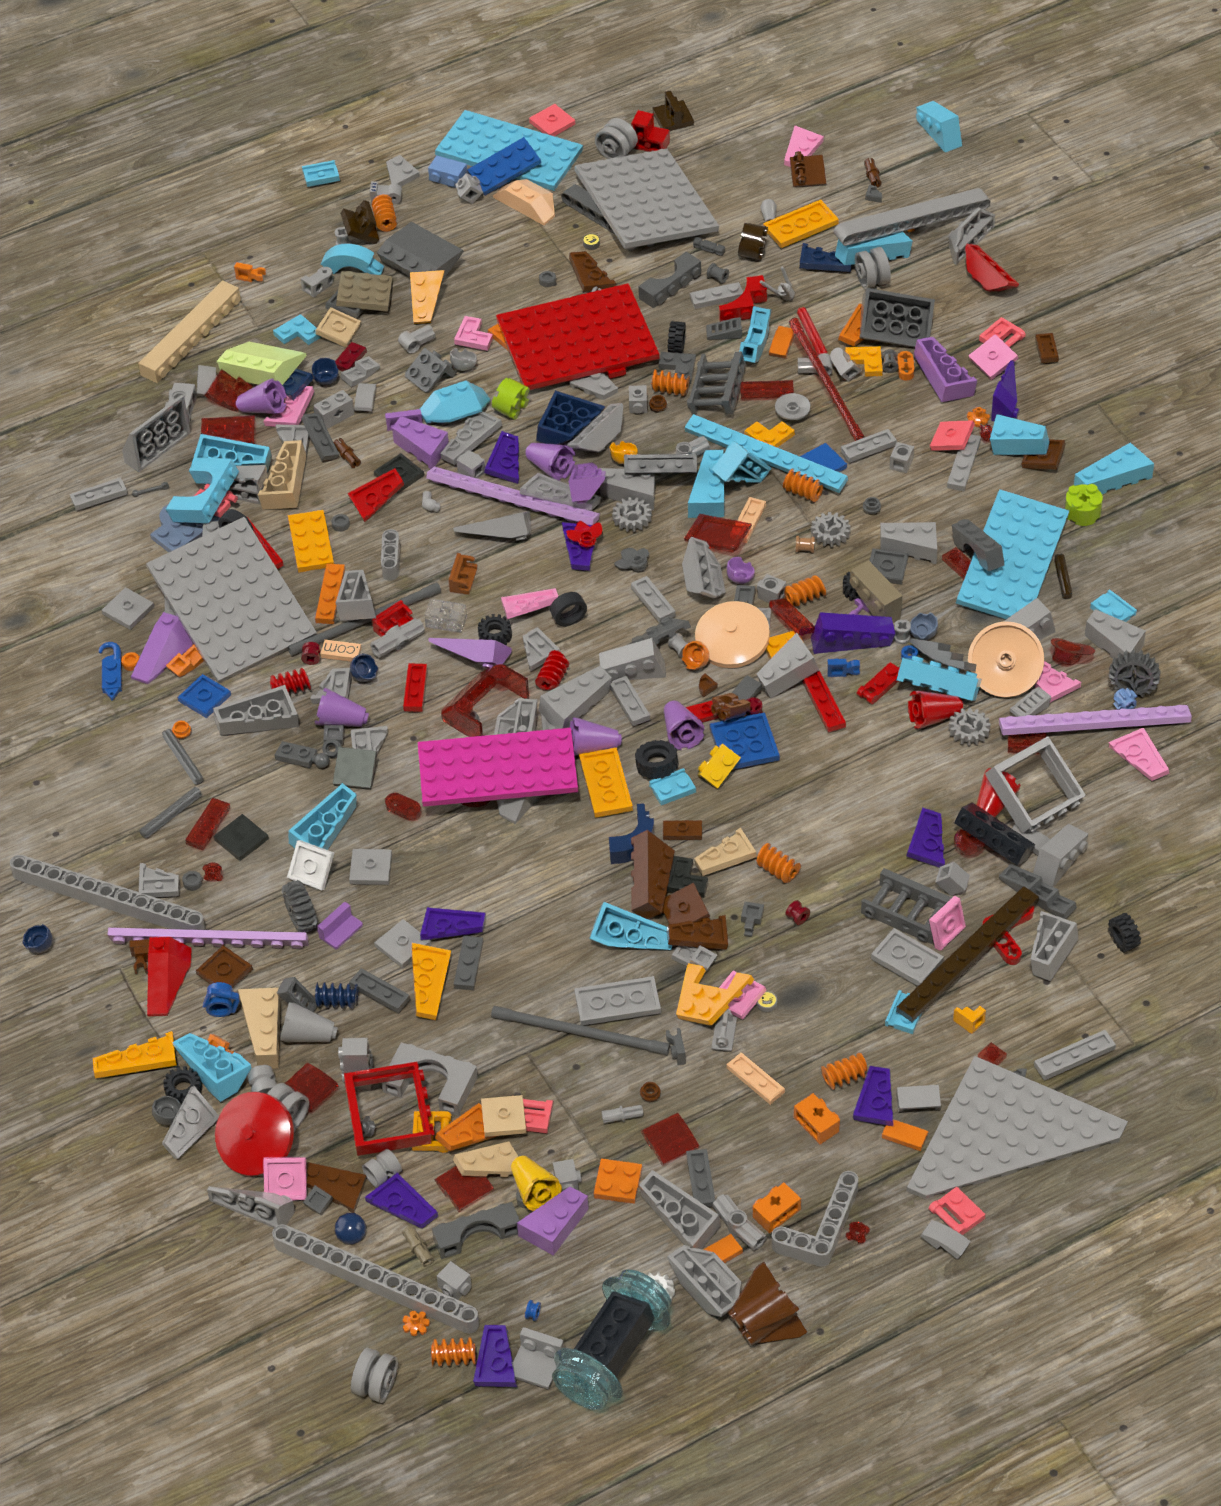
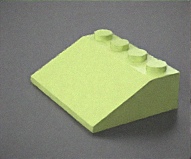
(260, 362)

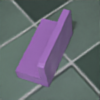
(391, 418)
(339, 926)

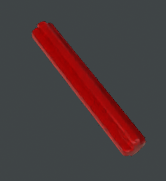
(811, 331)

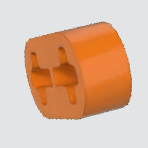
(909, 365)

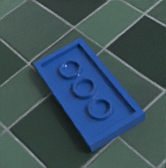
(505, 165)

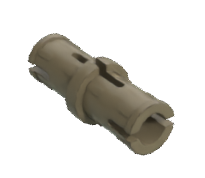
(418, 1246)

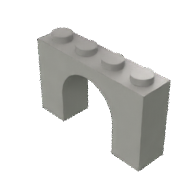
(459, 1075)

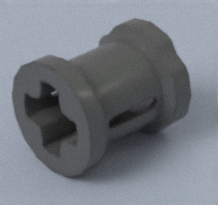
(717, 273)
(892, 361)

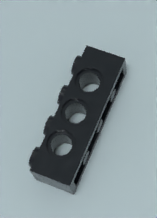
(994, 833)

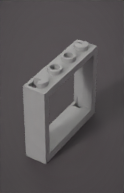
(1059, 770)

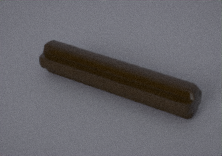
(1063, 576)

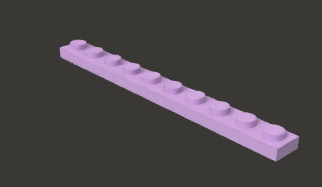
(511, 495)
(1095, 720)
(214, 937)

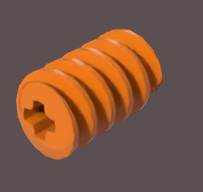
(384, 213)
(669, 383)
(802, 486)
(804, 590)
(777, 864)
(844, 1070)
(453, 1352)

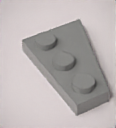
(190, 1123)

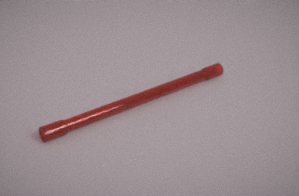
(799, 332)

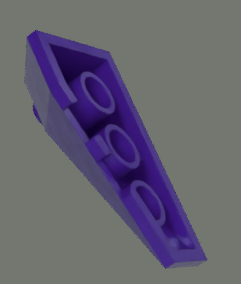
(1005, 395)

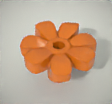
(978, 416)
(415, 1323)

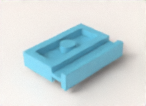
(320, 173)
(1114, 606)
(672, 787)
(897, 1020)

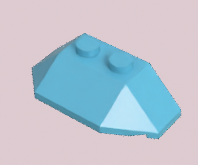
(454, 403)

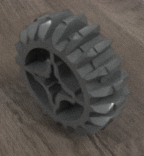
(1144, 667)
(299, 906)

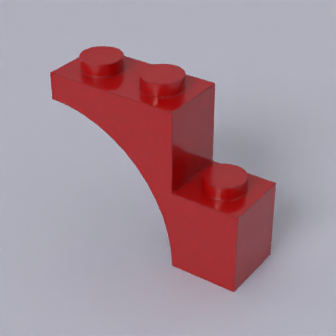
(744, 304)

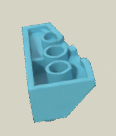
(624, 929)
(218, 1069)

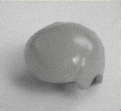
(463, 360)

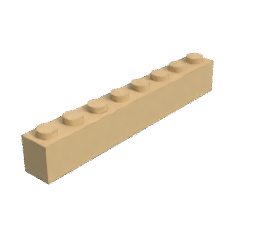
(189, 331)

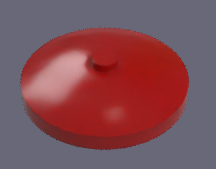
(251, 1129)

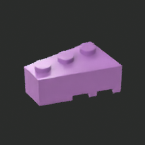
(420, 440)
(554, 1220)

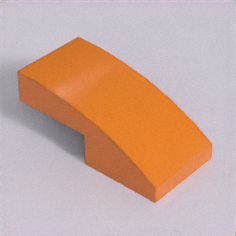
(781, 342)
(185, 663)

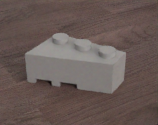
(787, 667)
(1060, 854)

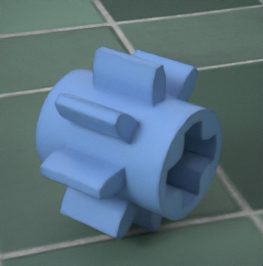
(1125, 699)

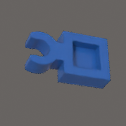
(840, 667)

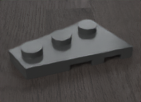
(663, 630)

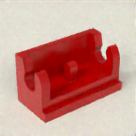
(394, 615)

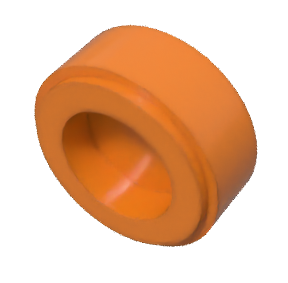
(130, 661)

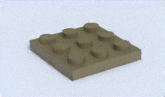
(364, 291)

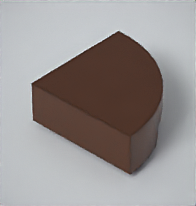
(706, 685)

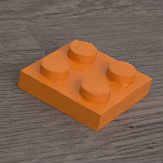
(617, 1181)

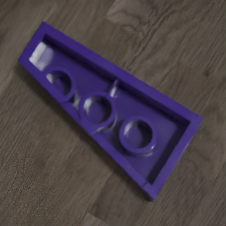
(851, 632)

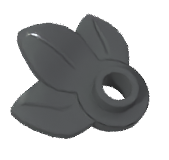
(633, 559)

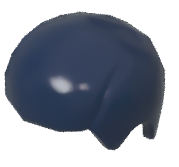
(325, 371)
(363, 668)
(37, 939)
(350, 1228)

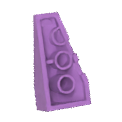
(585, 481)
(163, 645)
(484, 652)

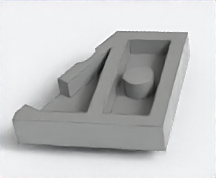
(596, 385)
(537, 647)
(337, 681)
(369, 738)
(157, 882)

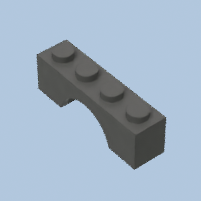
(658, 290)
(987, 550)
(498, 1220)

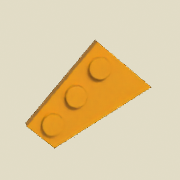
(424, 291)

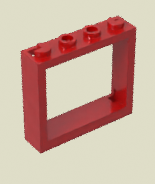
(381, 1075)

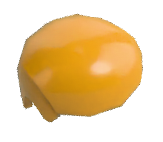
(618, 451)

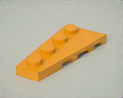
(429, 976)
(148, 1056)

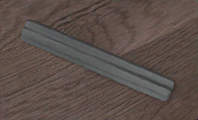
(182, 756)
(170, 812)

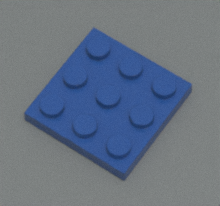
(748, 738)

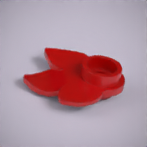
(585, 534)

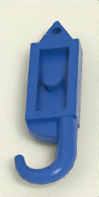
(111, 671)

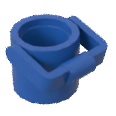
(220, 999)

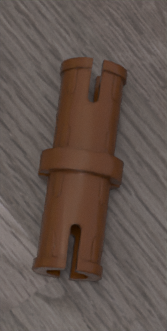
(872, 172)
(347, 453)

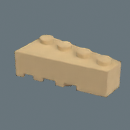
(285, 479)
(262, 1018)

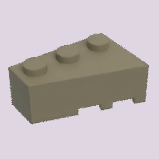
(876, 591)

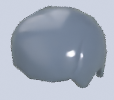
(924, 626)

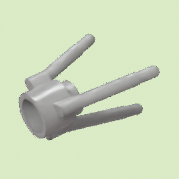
(784, 290)

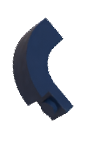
(620, 846)

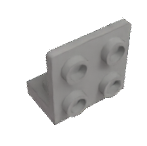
(536, 1358)

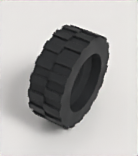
(656, 749)

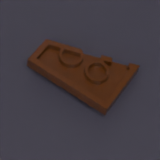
(588, 272)
(705, 933)
(340, 1184)

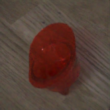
(1069, 652)

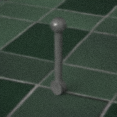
(164, 485)

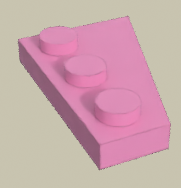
(527, 602)
(1056, 683)
(1141, 754)

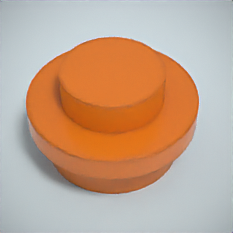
(181, 729)

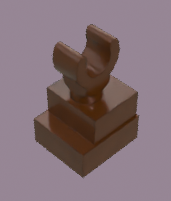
(139, 950)

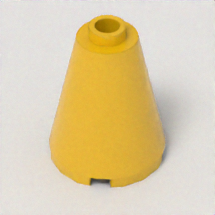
(534, 1182)

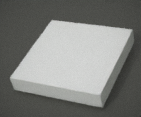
(310, 865)

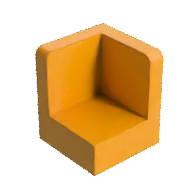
(969, 1019)

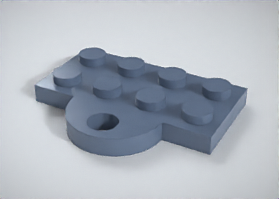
(176, 534)

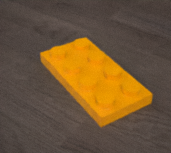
(801, 223)
(310, 540)
(605, 782)

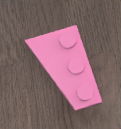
(802, 141)
(293, 411)

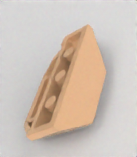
(528, 199)

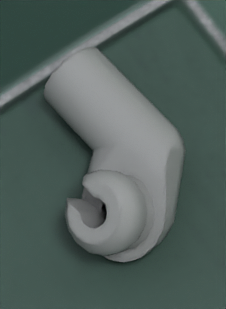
(428, 503)

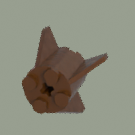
(765, 1311)

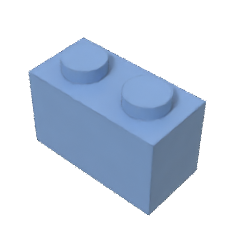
(446, 171)

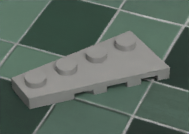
(470, 436)
(555, 491)

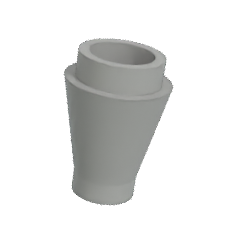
(768, 209)

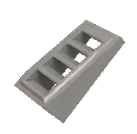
(1036, 700)

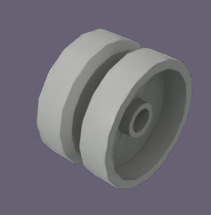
(616, 139)
(872, 267)
(295, 1102)
(374, 1375)

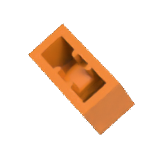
(817, 1118)
(776, 1207)

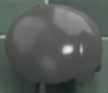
(165, 1109)

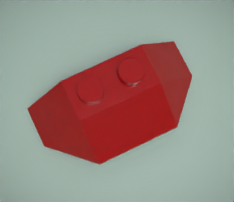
(987, 271)

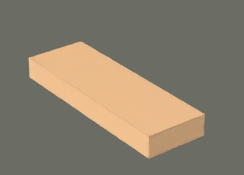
(751, 514)
(755, 1078)

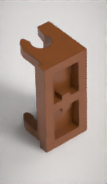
(462, 574)

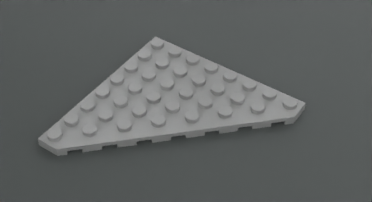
(1005, 1125)

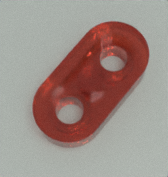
(404, 806)

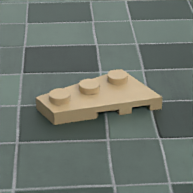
(728, 853)
(486, 1160)

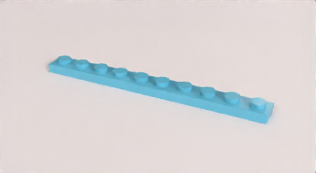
(769, 454)

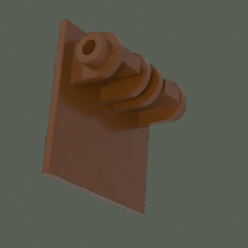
(807, 170)

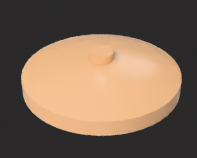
(733, 634)
(1007, 659)

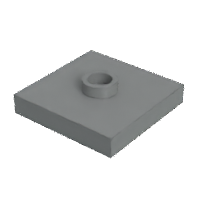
(127, 608)
(370, 866)
(398, 941)

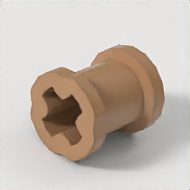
(805, 544)

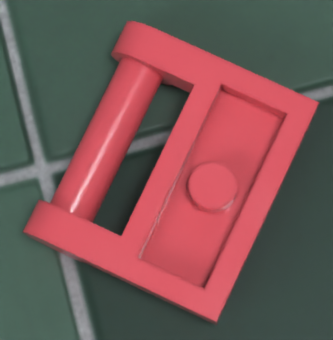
(1002, 329)
(536, 1119)
(961, 1208)

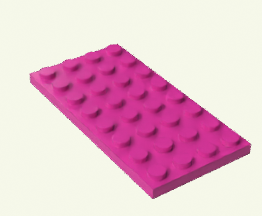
(497, 767)

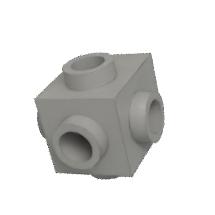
(469, 188)

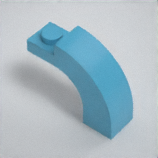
(351, 255)
(757, 335)

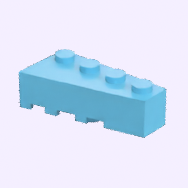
(939, 678)

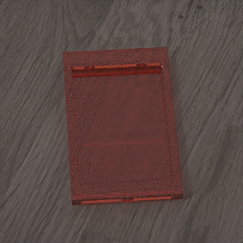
(719, 532)

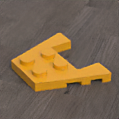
(707, 1003)

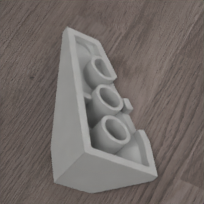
(509, 526)
(260, 1206)

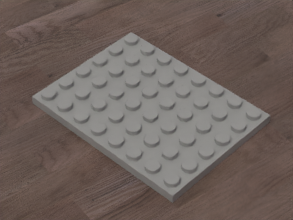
(646, 198)
(231, 599)

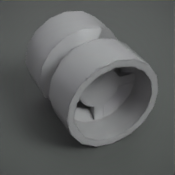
(261, 1079)
(384, 1166)

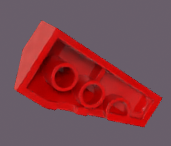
(166, 972)

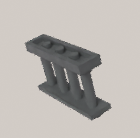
(730, 390)
(906, 889)

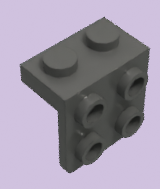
(428, 369)

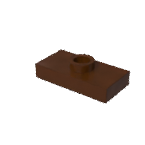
(1046, 348)
(682, 830)

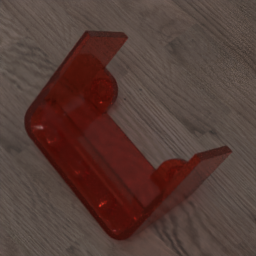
(458, 710)

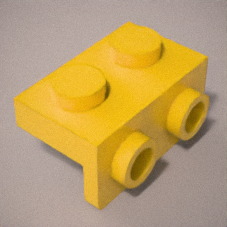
(718, 765)

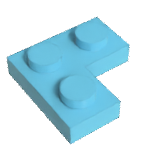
(296, 327)

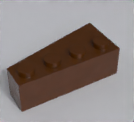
(650, 874)

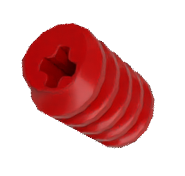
(552, 671)
(291, 682)

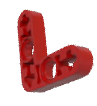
(1003, 949)

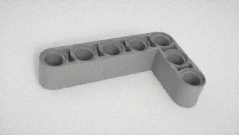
(828, 1226)

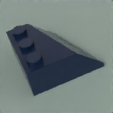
(565, 418)

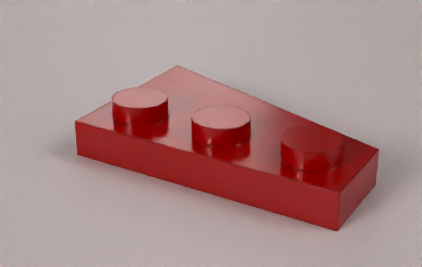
(375, 493)

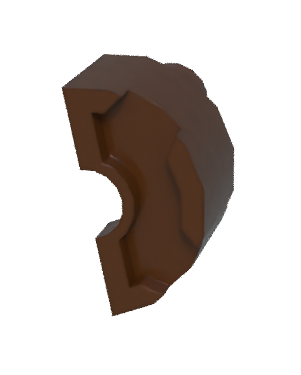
(729, 707)

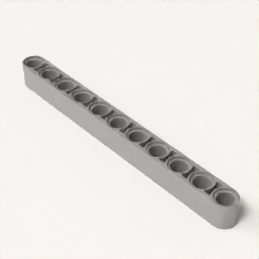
(911, 216)
(105, 894)
(380, 1286)

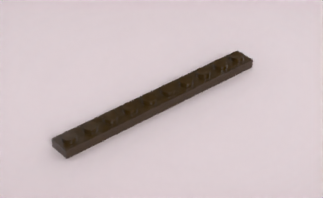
(967, 954)

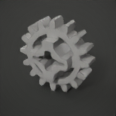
(632, 514)
(830, 529)
(969, 726)

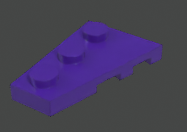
(504, 458)
(579, 556)
(927, 839)
(449, 922)
(875, 1098)
(402, 1201)
(495, 1359)

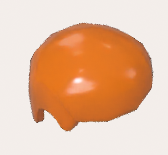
(695, 655)

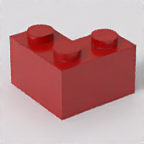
(649, 137)

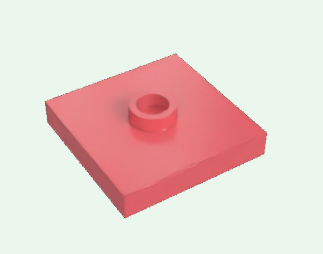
(552, 120)
(952, 435)

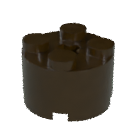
(752, 241)

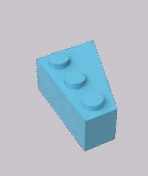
(940, 125)
(1018, 437)
(740, 465)

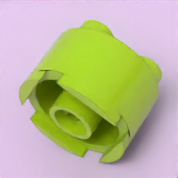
(511, 398)
(1084, 504)

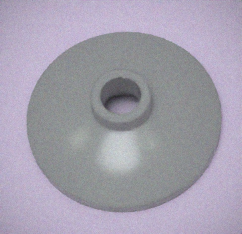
(792, 406)

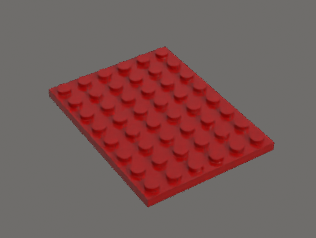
(577, 336)

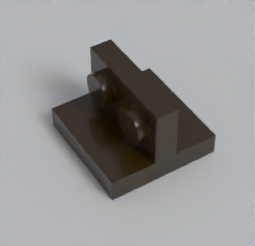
(673, 114)
(360, 223)

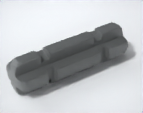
(709, 246)

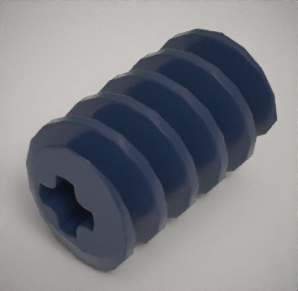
(336, 995)

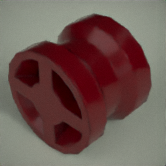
(310, 653)
(756, 706)
(797, 912)

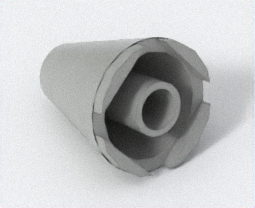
(306, 1026)

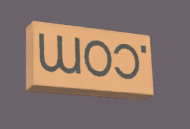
(340, 650)

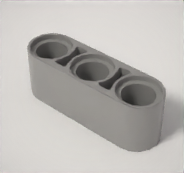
(390, 554)

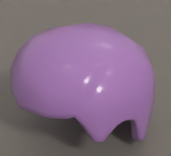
(739, 571)

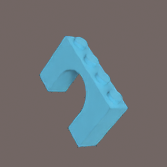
(202, 507)

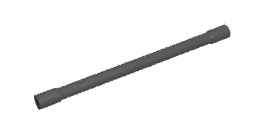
(425, 592)
(510, 1015)

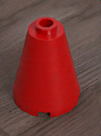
(932, 708)
(989, 799)

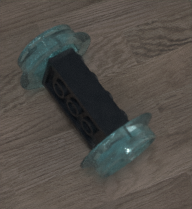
(591, 1368)

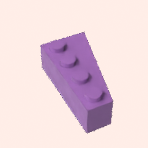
(942, 371)

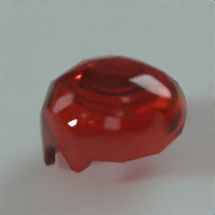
(967, 843)

